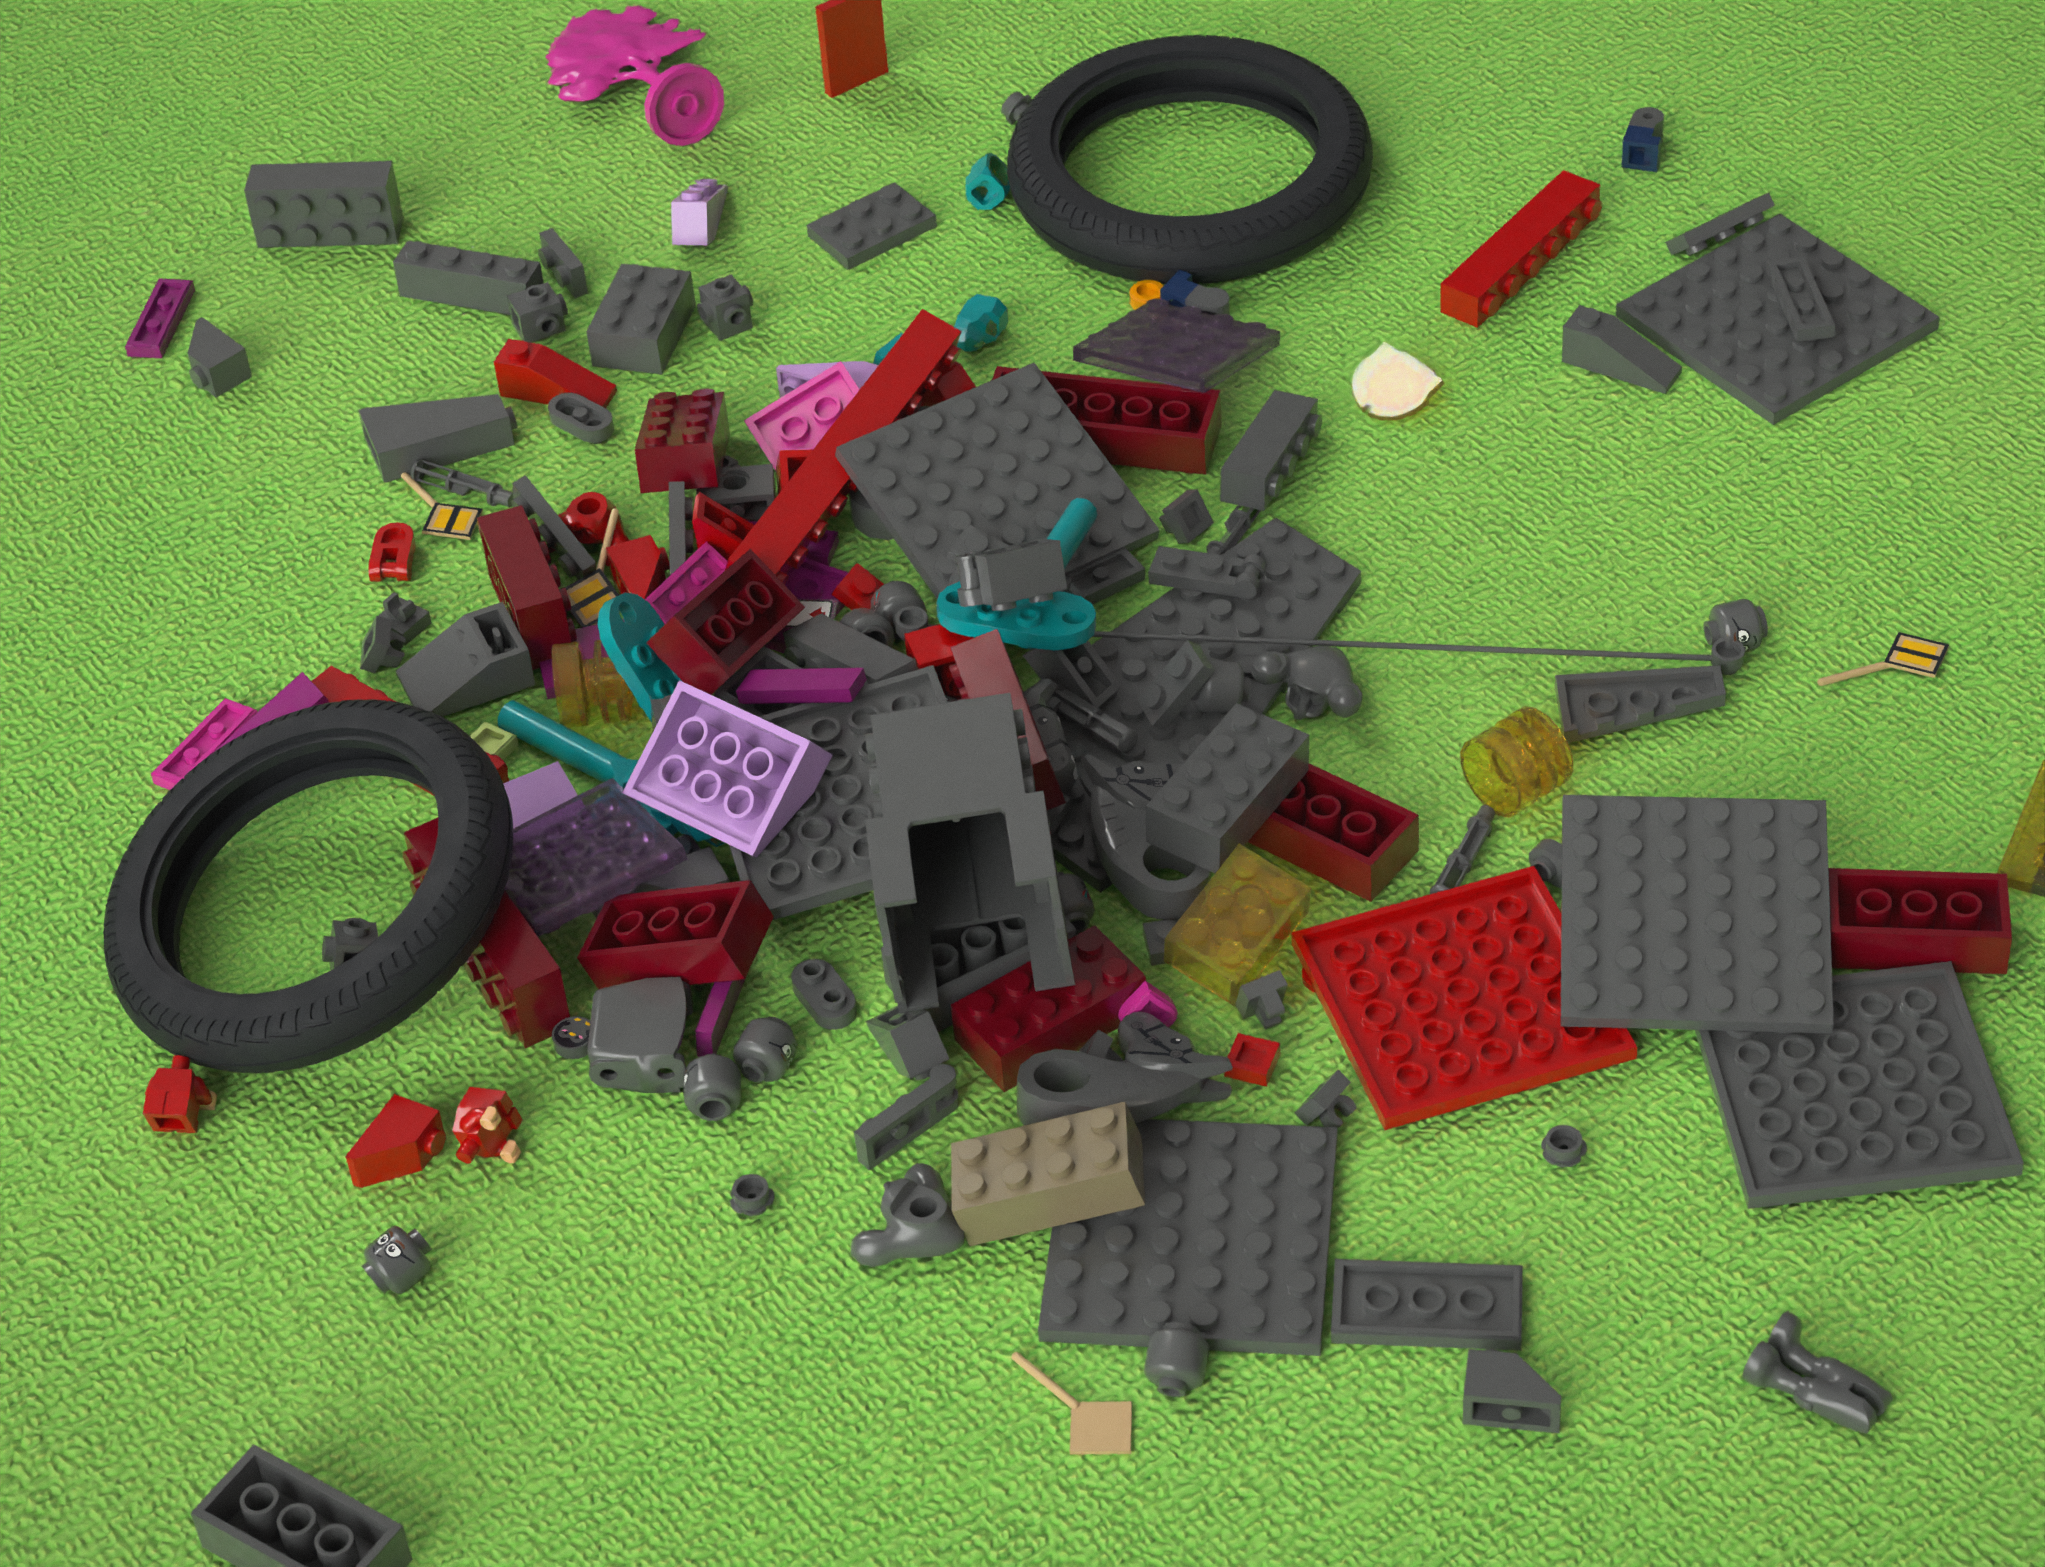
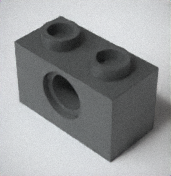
(744, 490)

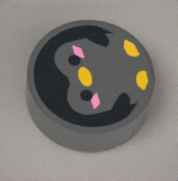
(571, 1037)

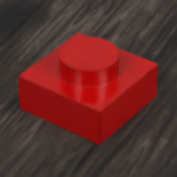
(857, 588)
(1253, 1059)

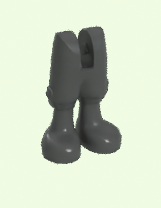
(1828, 1384)

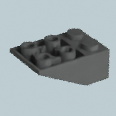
(469, 664)

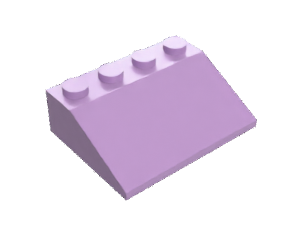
(725, 770)

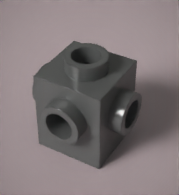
(721, 301)
(537, 312)
(347, 940)

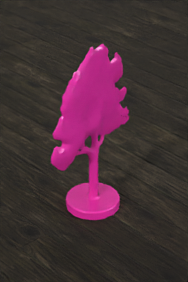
(593, 48)

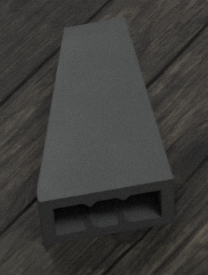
(435, 432)

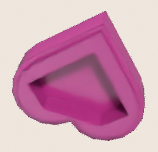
(1152, 1001)

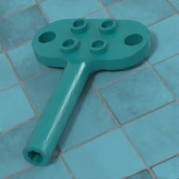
(1044, 625)
(627, 648)
(572, 749)

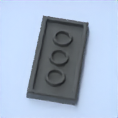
(1427, 1304)

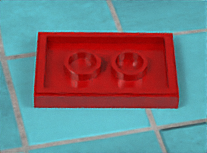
(851, 43)

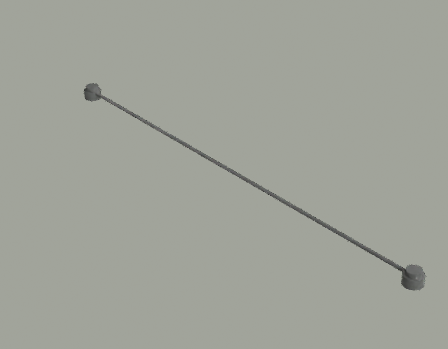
(1730, 661)

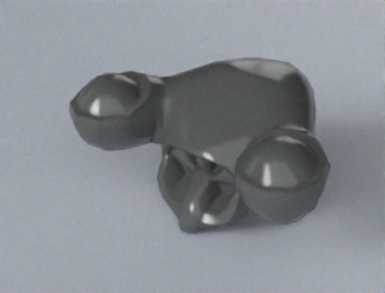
(1315, 680)
(916, 1219)

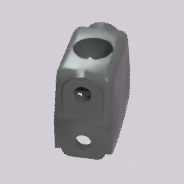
(637, 1033)

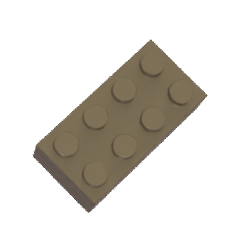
(1047, 1174)

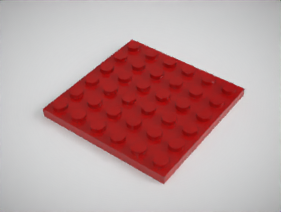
(1453, 998)

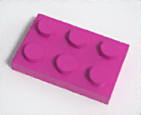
(803, 414)

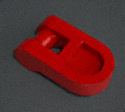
(396, 543)

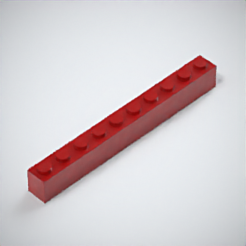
(821, 482)

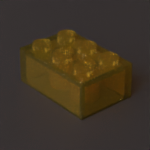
(1237, 924)

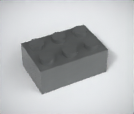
(641, 318)

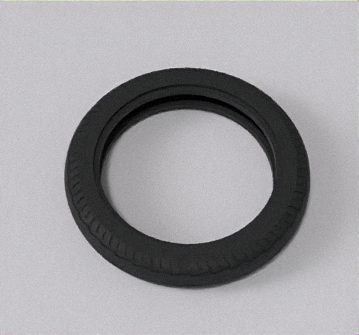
(1210, 245)
(376, 985)

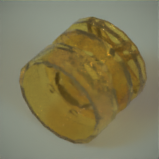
(588, 684)
(1516, 761)

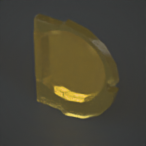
(1393, 384)

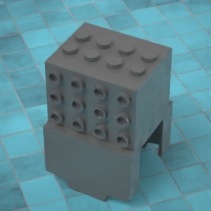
(959, 839)

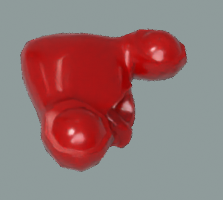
(588, 520)

